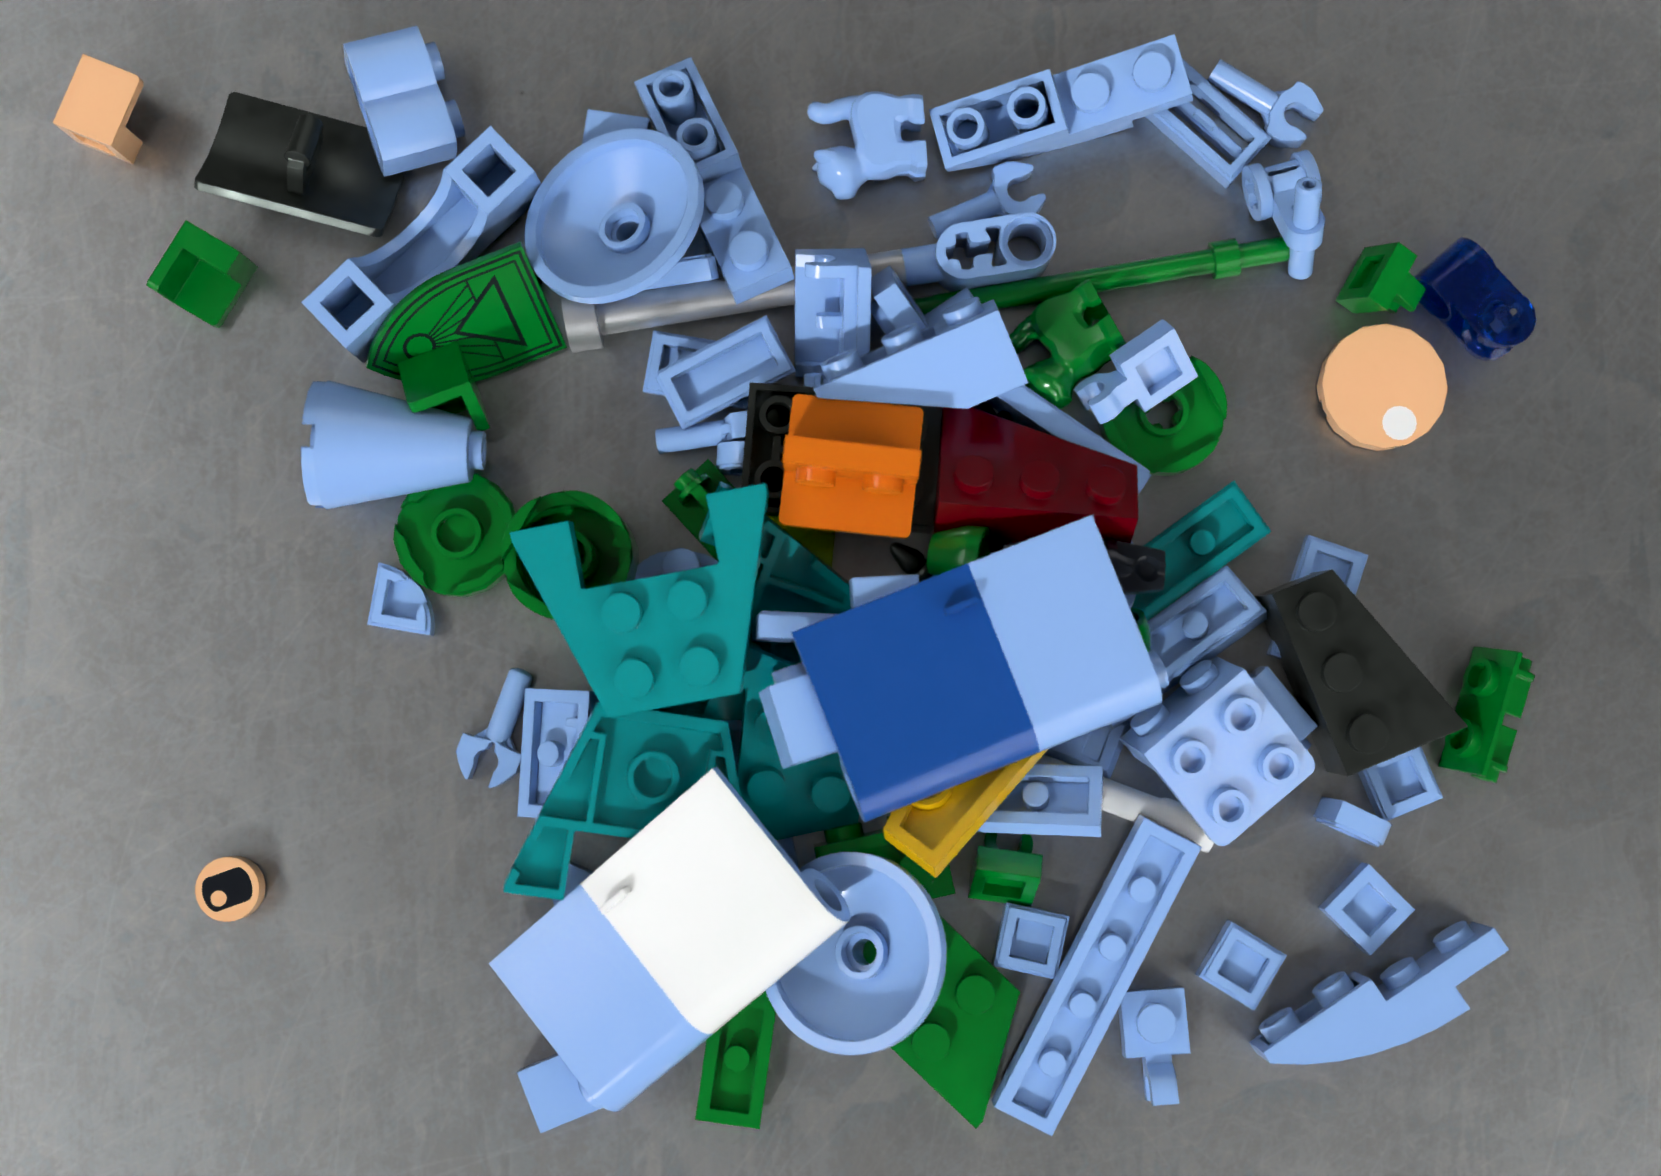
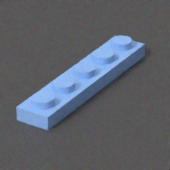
(1095, 975)

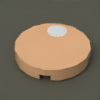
(1382, 387)

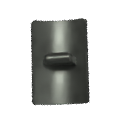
(299, 166)

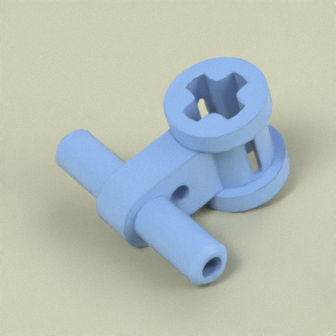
(1292, 197)

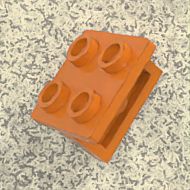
(851, 466)

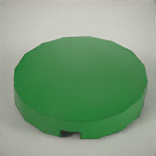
(454, 536)

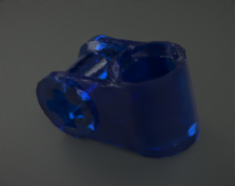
(1467, 296)

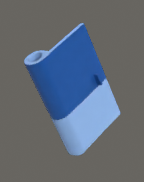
(979, 668)

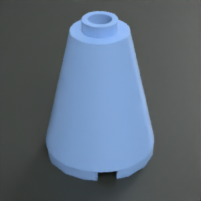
(379, 449)

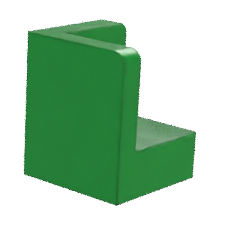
(202, 274)
(443, 382)

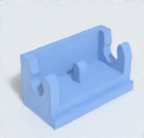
(830, 307)

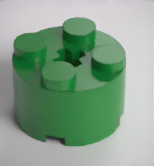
(605, 538)

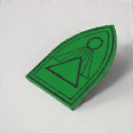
(485, 305)

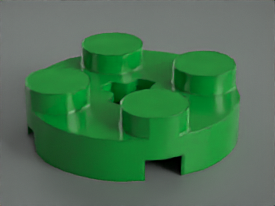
(1195, 429)

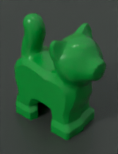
(1074, 343)

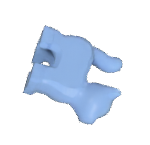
(876, 131)

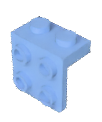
(1220, 749)

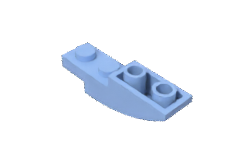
(1062, 108)
(732, 214)
(1360, 1019)

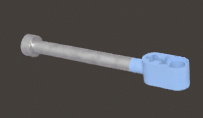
(914, 266)

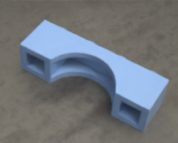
(471, 208)

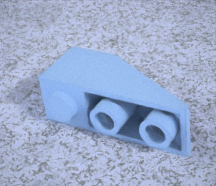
(940, 366)

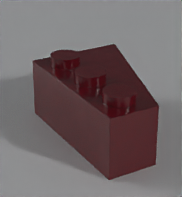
(1027, 481)

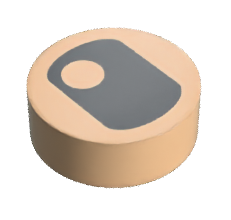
(230, 888)

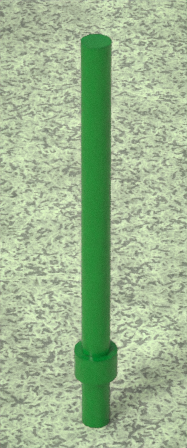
(1220, 259)

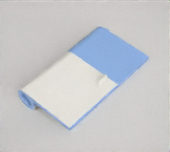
(667, 942)

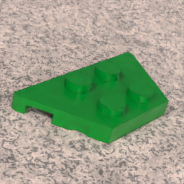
(965, 1031)

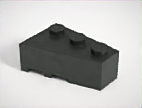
(1351, 676)

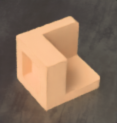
(100, 107)

